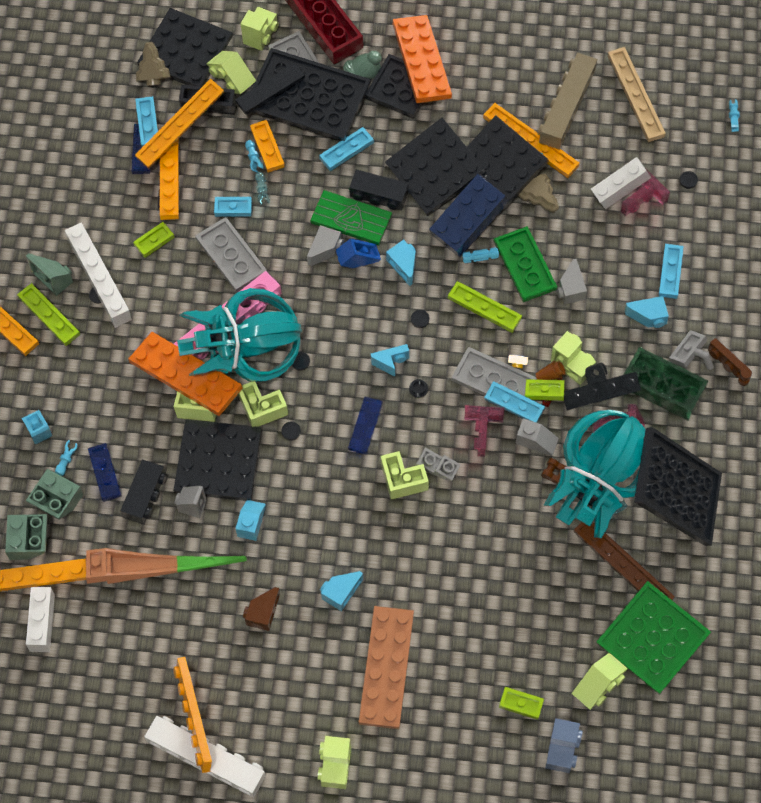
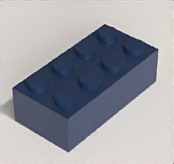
(468, 215)

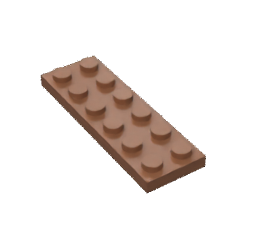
(386, 667)

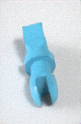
(734, 115)
(253, 156)
(65, 459)

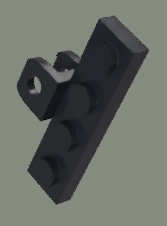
(600, 387)

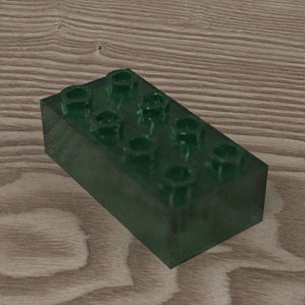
(667, 383)

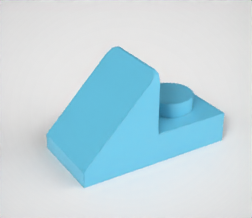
(385, 358)
(37, 427)

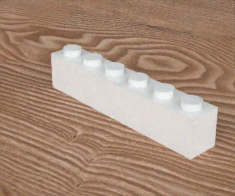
(98, 275)
(224, 767)

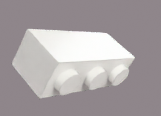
(621, 183)
(40, 619)

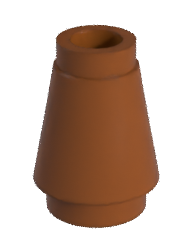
(552, 371)

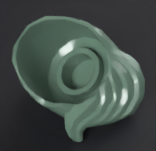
(364, 65)

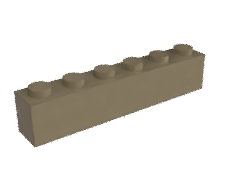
(568, 100)

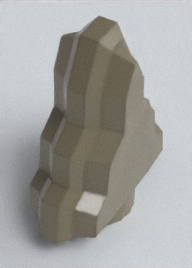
(151, 68)
(540, 193)

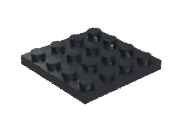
(188, 46)
(506, 158)
(435, 166)
(218, 459)

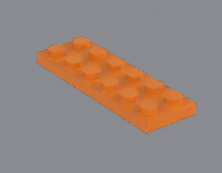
(422, 59)
(162, 361)

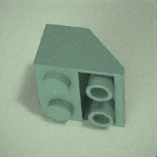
(55, 495)
(26, 536)

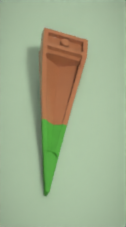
(122, 566)

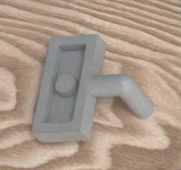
(689, 348)

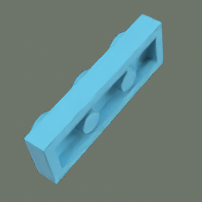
(146, 118)
(346, 149)
(671, 271)
(514, 402)

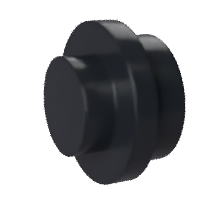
(418, 388)

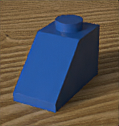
(357, 253)

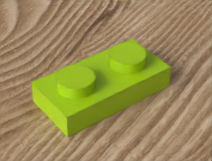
(153, 239)
(544, 389)
(521, 703)

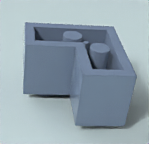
(563, 742)

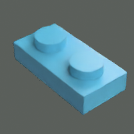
(232, 206)

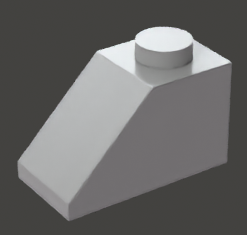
(324, 245)
(572, 284)
(536, 437)
(191, 501)

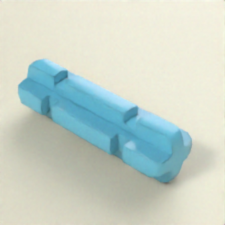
(480, 255)

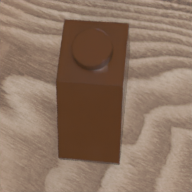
(262, 610)

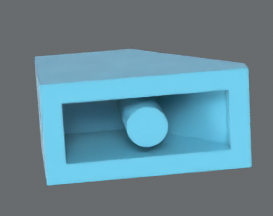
(402, 259)
(648, 312)
(250, 520)
(340, 589)

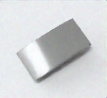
(437, 465)

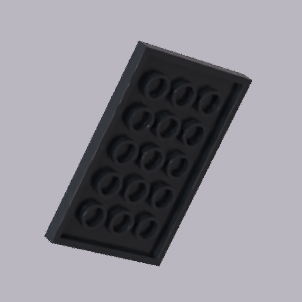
(319, 103)
(678, 487)

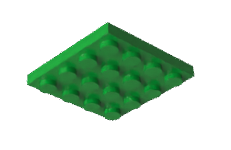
(653, 637)

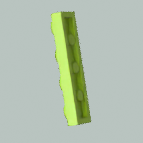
(484, 307)
(48, 314)

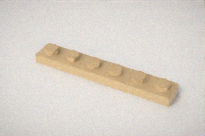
(636, 94)

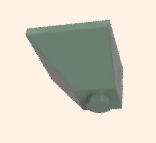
(50, 273)

